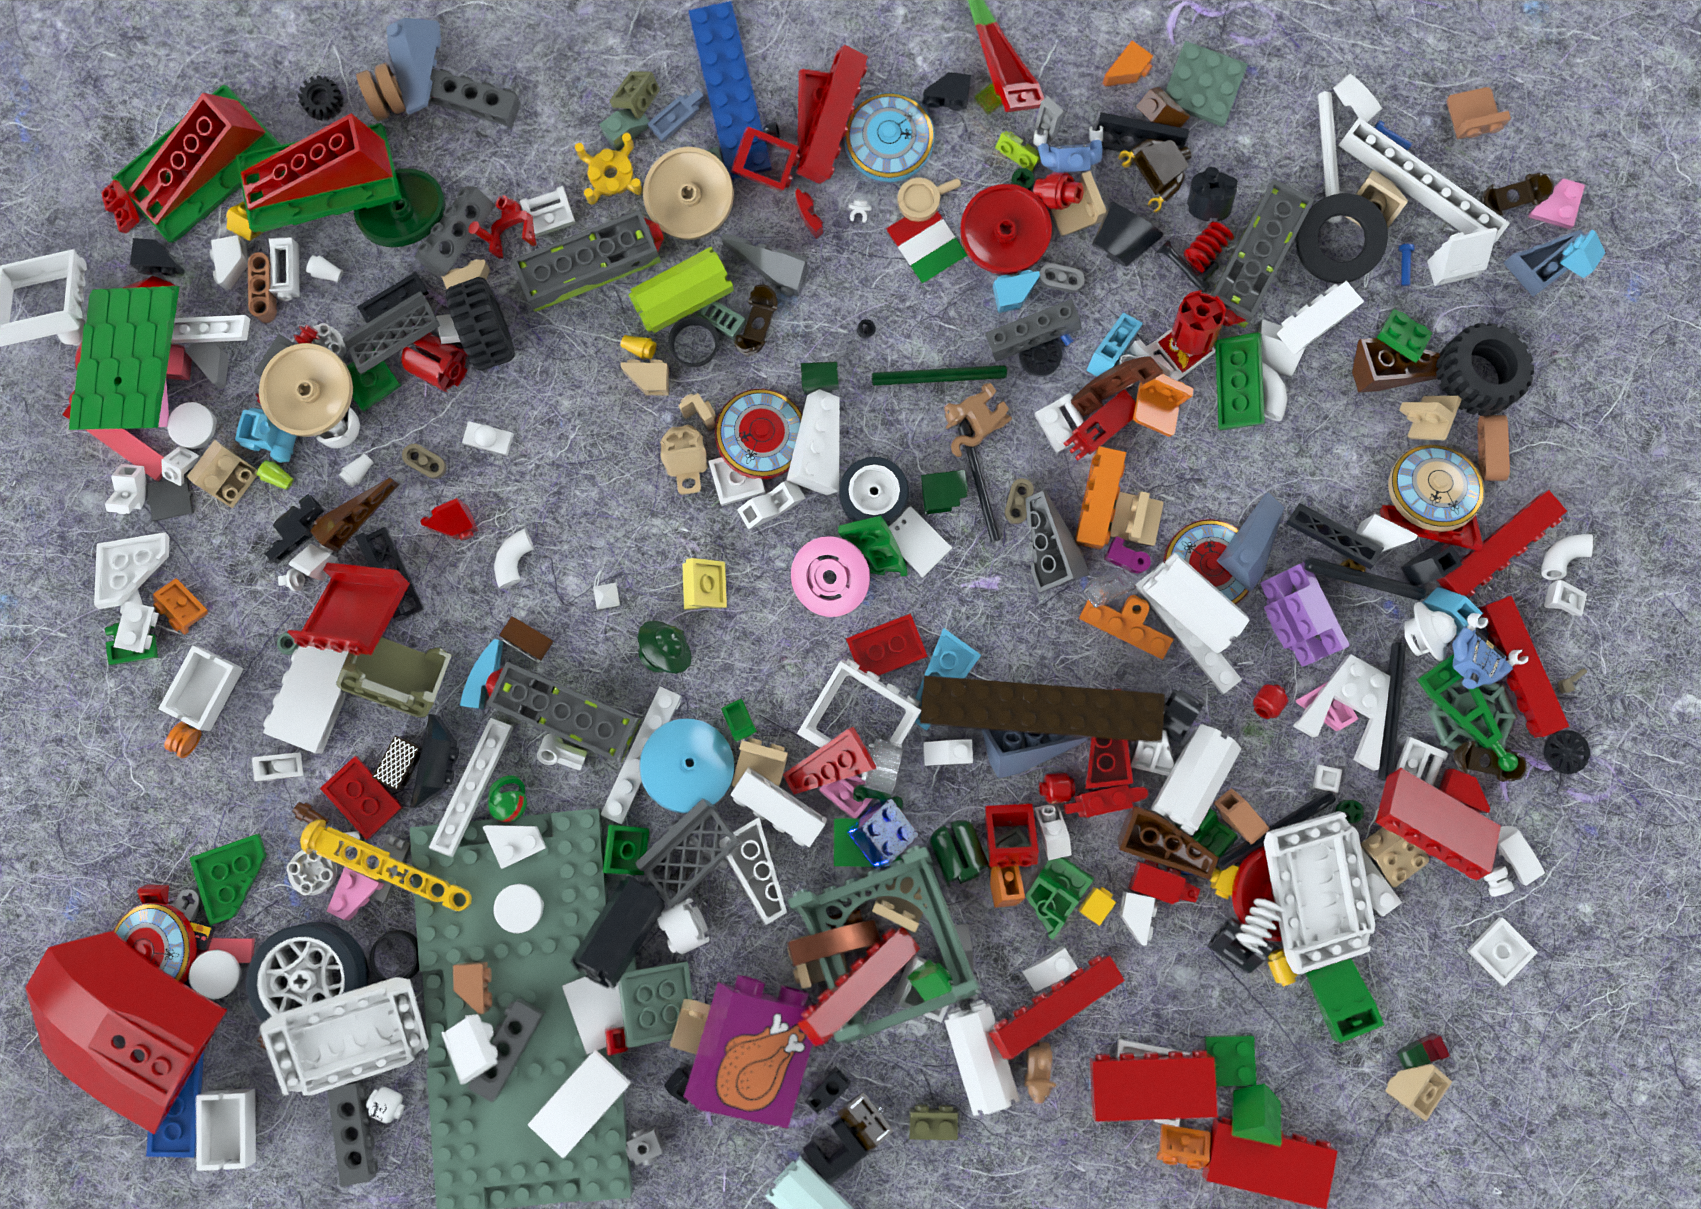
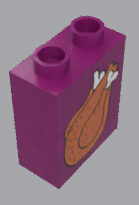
(751, 1053)

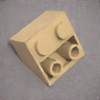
(223, 474)

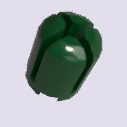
(948, 857)

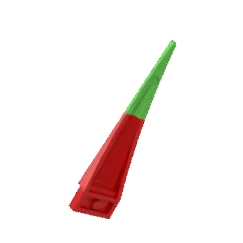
(1008, 73)

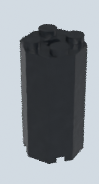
(618, 932)

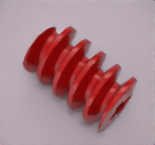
(1206, 244)

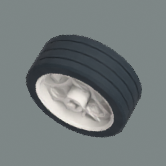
(305, 975)

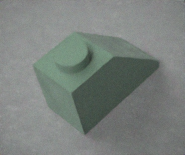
(622, 122)

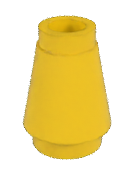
(639, 346)

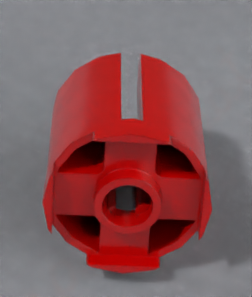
(1198, 322)
(441, 375)

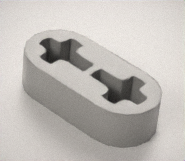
(192, 909)

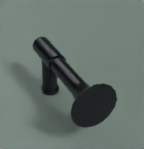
(1198, 280)

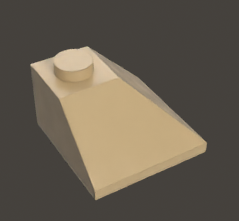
(1384, 195)
(1419, 1089)

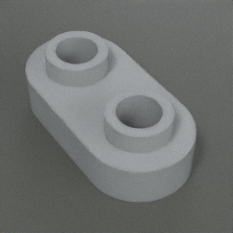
(1061, 276)

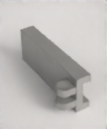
(1049, 117)
(398, 850)

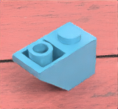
(1583, 254)
(1013, 291)
(1452, 604)

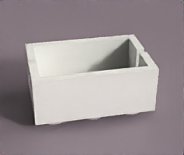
(201, 688)
(225, 1129)

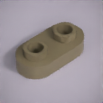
(424, 462)
(1018, 502)

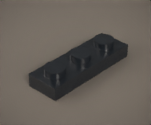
(391, 297)

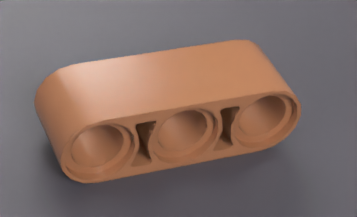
(257, 278)
(1493, 447)

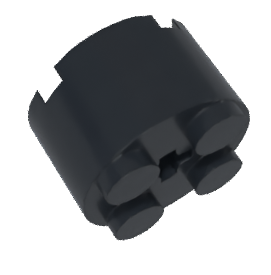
(1211, 195)
(1180, 714)

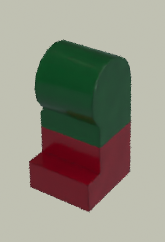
(1423, 1051)

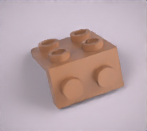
(1476, 113)

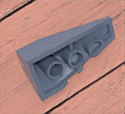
(412, 51)

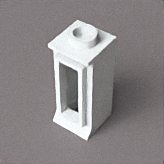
(291, 288)

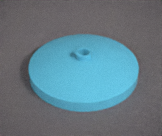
(668, 777)

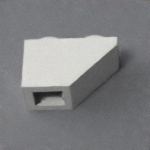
(230, 260)
(1053, 831)
(1136, 913)

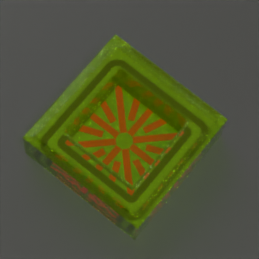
(988, 99)

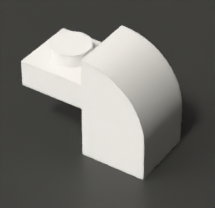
(129, 488)

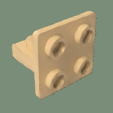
(1431, 416)
(1137, 518)

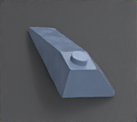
(1251, 546)
(1019, 751)

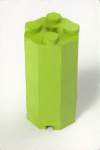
(681, 290)

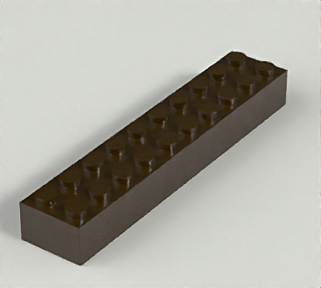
(1043, 709)

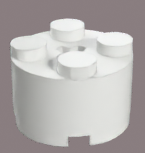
(683, 927)

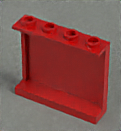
(352, 609)

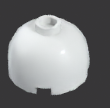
(343, 433)

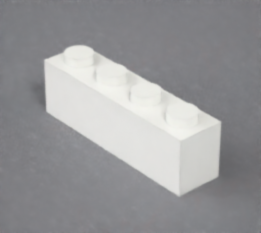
(1320, 317)
(778, 807)

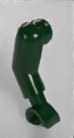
(861, 793)

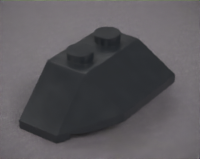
(435, 762)

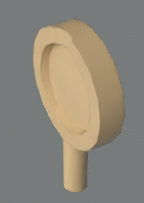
(920, 198)

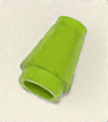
(274, 474)

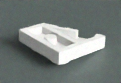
(1154, 756)
(514, 842)

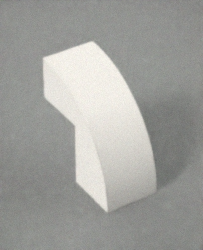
(768, 506)

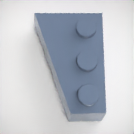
(1540, 264)

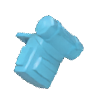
(259, 433)

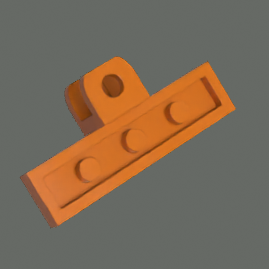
(1128, 625)

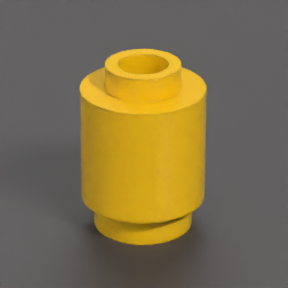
(1280, 968)

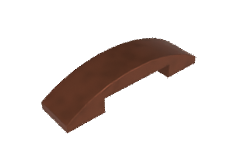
(1114, 380)
(833, 942)

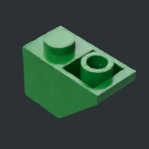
(930, 980)

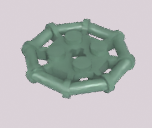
(1463, 704)

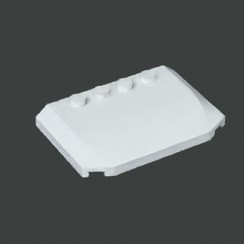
(1322, 888)
(345, 1037)

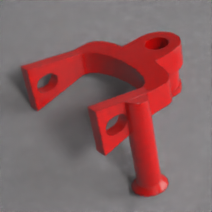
(510, 215)

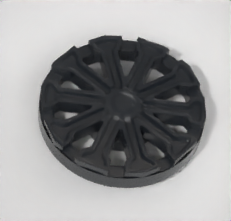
(1041, 355)
(1566, 752)

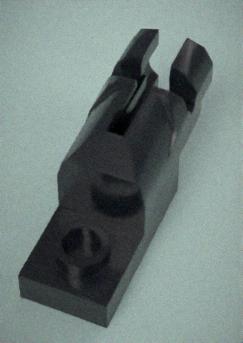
(293, 528)

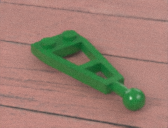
(1442, 677)

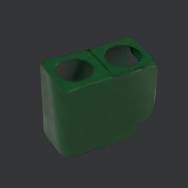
(819, 376)
(943, 491)

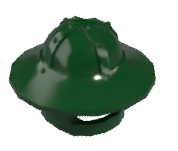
(663, 648)

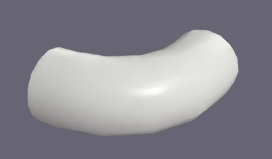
(1274, 394)
(1562, 552)
(508, 557)

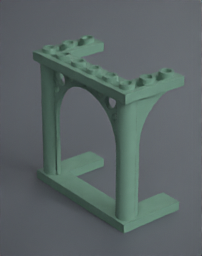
(919, 867)

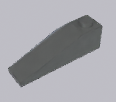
(780, 268)
(1054, 550)

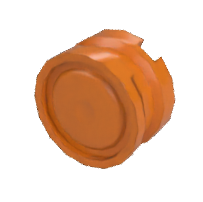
(182, 739)

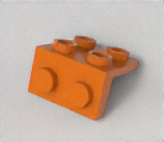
(1159, 403)

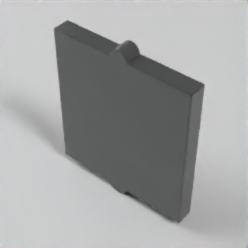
(169, 499)

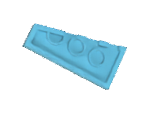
(950, 659)

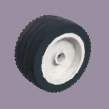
(874, 474)

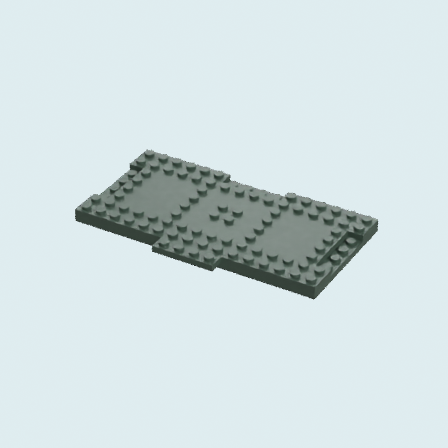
(483, 1148)

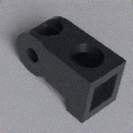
(828, 1091)

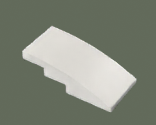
(579, 1103)

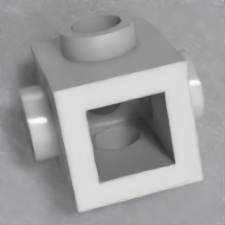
(651, 1139)

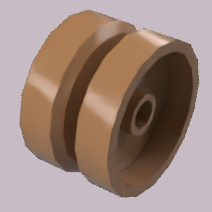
(381, 92)

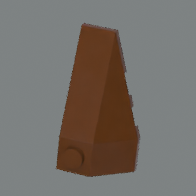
(1383, 368)
(343, 522)
(1160, 841)

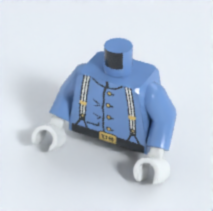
(1072, 156)
(1478, 658)

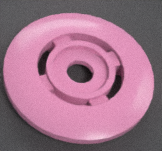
(851, 574)

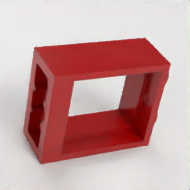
(744, 147)
(1011, 816)

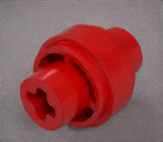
(1058, 190)

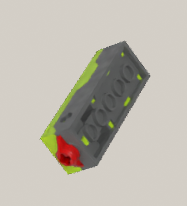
(1260, 251)
(589, 259)
(561, 711)

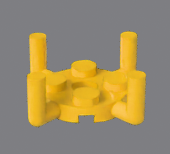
(601, 163)

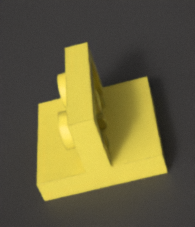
(704, 584)

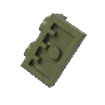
(636, 92)
(933, 1123)

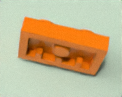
(178, 606)
(1184, 1146)

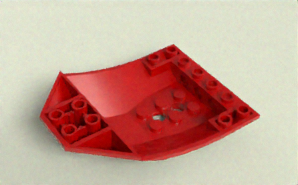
(105, 989)

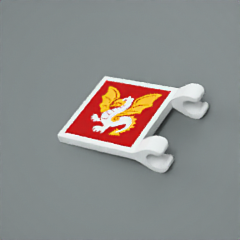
(1179, 361)

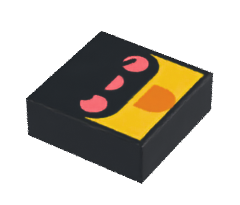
(203, 934)

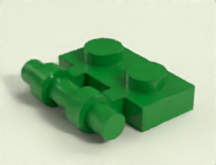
(121, 656)

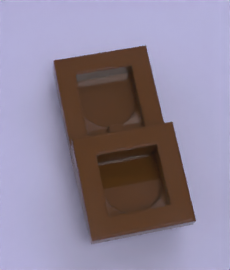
(526, 638)

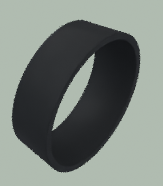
(685, 322)
(413, 942)

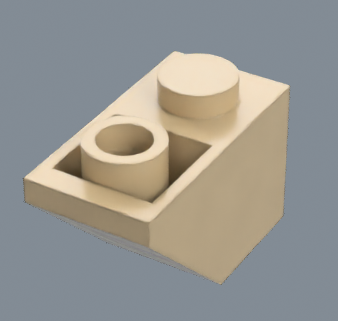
(475, 269)
(649, 377)

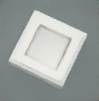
(1327, 778)

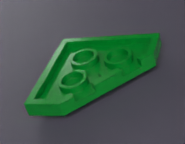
(227, 875)

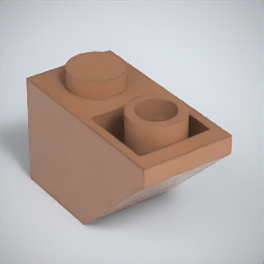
(1241, 816)
(471, 984)

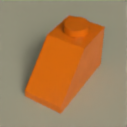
(1129, 66)
(1006, 886)

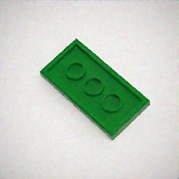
(1239, 381)

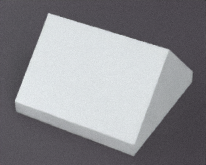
(1275, 351)

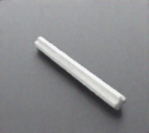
(1328, 147)

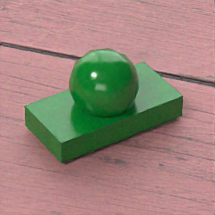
(738, 720)

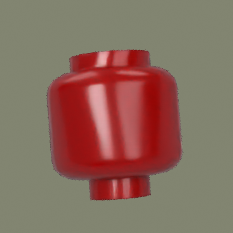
(1270, 701)
(1057, 788)

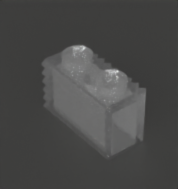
(887, 759)

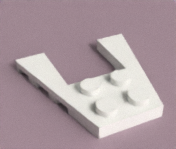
(1364, 691)

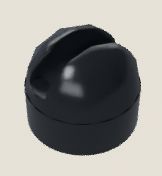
(772, 129)
(870, 328)

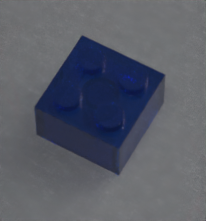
(883, 833)

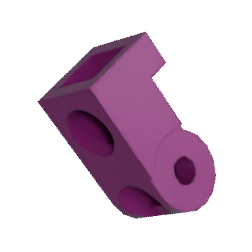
(1126, 558)

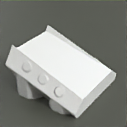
(470, 1047)

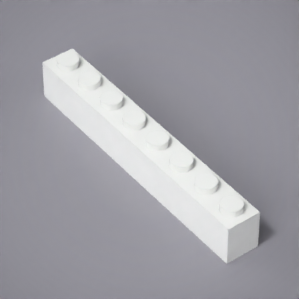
(1420, 180)

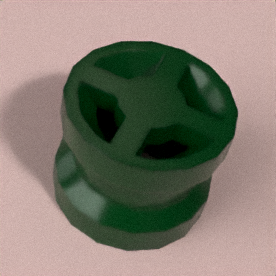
(1020, 174)
(1354, 811)

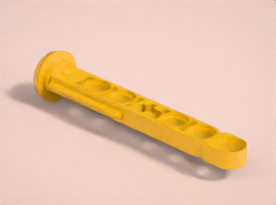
(329, 842)

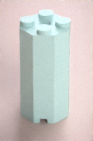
(804, 1188)

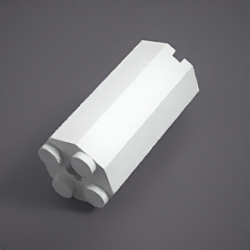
(1196, 603)
(1196, 778)
(981, 1066)

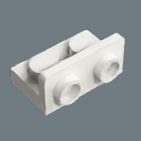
(135, 627)

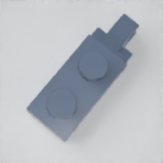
(676, 115)

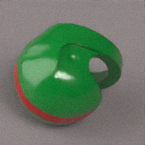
(509, 805)

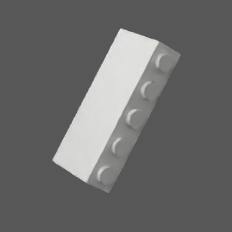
(308, 699)

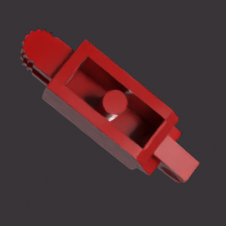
(1106, 800)

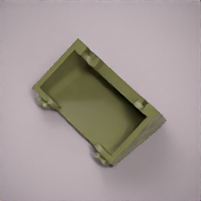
(396, 676)

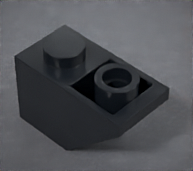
(948, 91)
(151, 257)
(1431, 564)

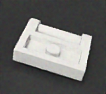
(551, 217)
(1055, 424)
(1415, 757)

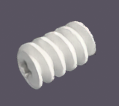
(1259, 924)

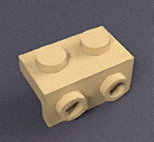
(694, 404)

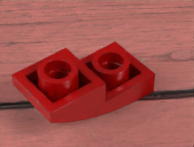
(118, 202)
(806, 208)

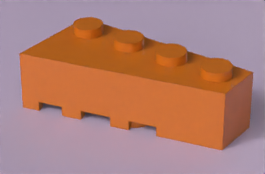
(1099, 498)

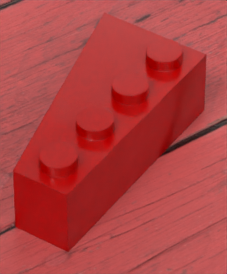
(1108, 763)

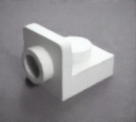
(177, 464)

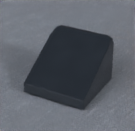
(677, 1085)

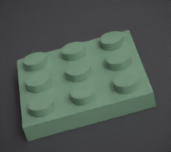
(1205, 83)
(653, 1001)

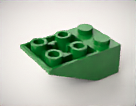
(1344, 1000)

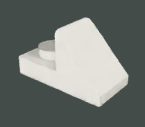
(1565, 597)
(277, 767)

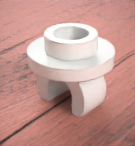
(859, 206)
(293, 580)

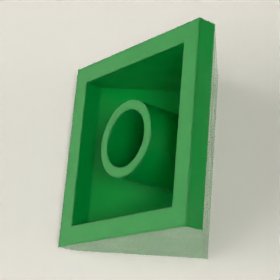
(624, 848)
(1257, 1114)

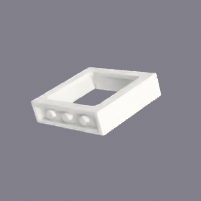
(37, 271)
(850, 668)

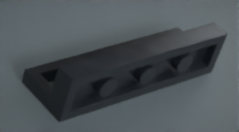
(1138, 129)
(1335, 536)
(373, 560)

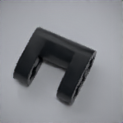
(1224, 944)
(842, 1160)

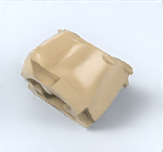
(684, 456)

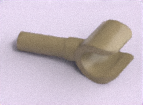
(1566, 685)

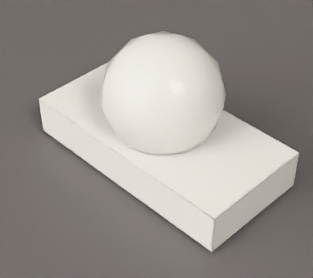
(487, 438)

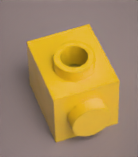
(238, 222)
(1223, 881)
(1097, 905)

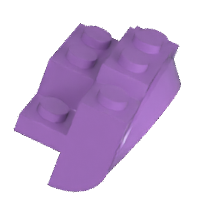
(1302, 615)

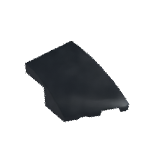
(1125, 235)

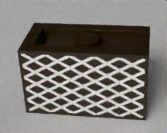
(398, 763)

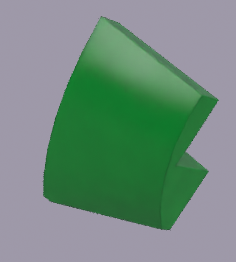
(876, 544)
(1214, 834)
(845, 849)
(1057, 893)

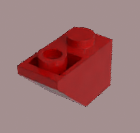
(1464, 789)

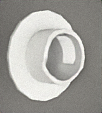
(1431, 630)

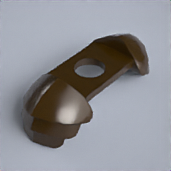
(1533, 190)
(763, 306)
(1468, 758)

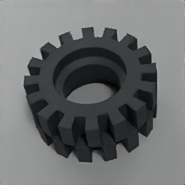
(314, 87)

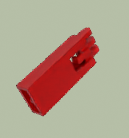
(1111, 419)

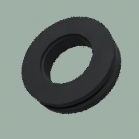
(1375, 236)

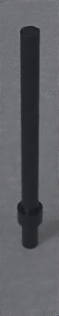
(966, 430)

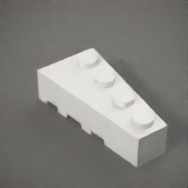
(817, 445)
(756, 871)

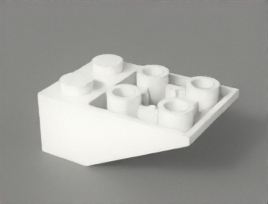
(1462, 256)

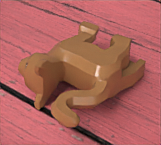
(979, 416)
(1039, 1072)

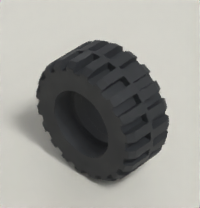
(480, 323)
(1505, 354)

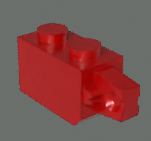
(1162, 884)

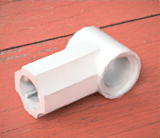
(554, 750)

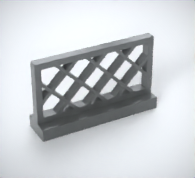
(391, 323)
(679, 836)

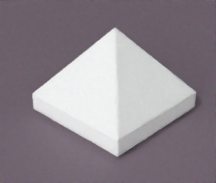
(606, 596)

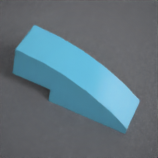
(475, 687)

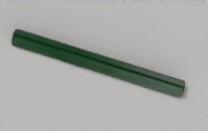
(939, 375)

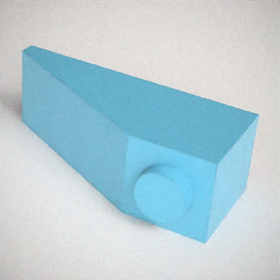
(1114, 344)

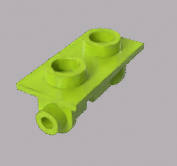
(1012, 147)

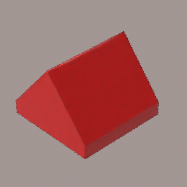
(153, 894)
(615, 1040)

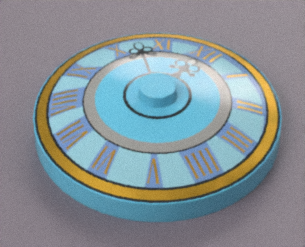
(889, 137)

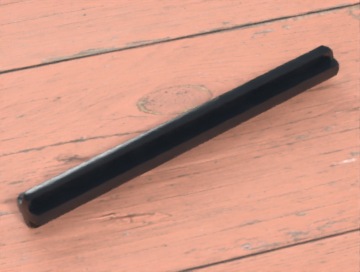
(1365, 579)
(1388, 747)
(1295, 817)

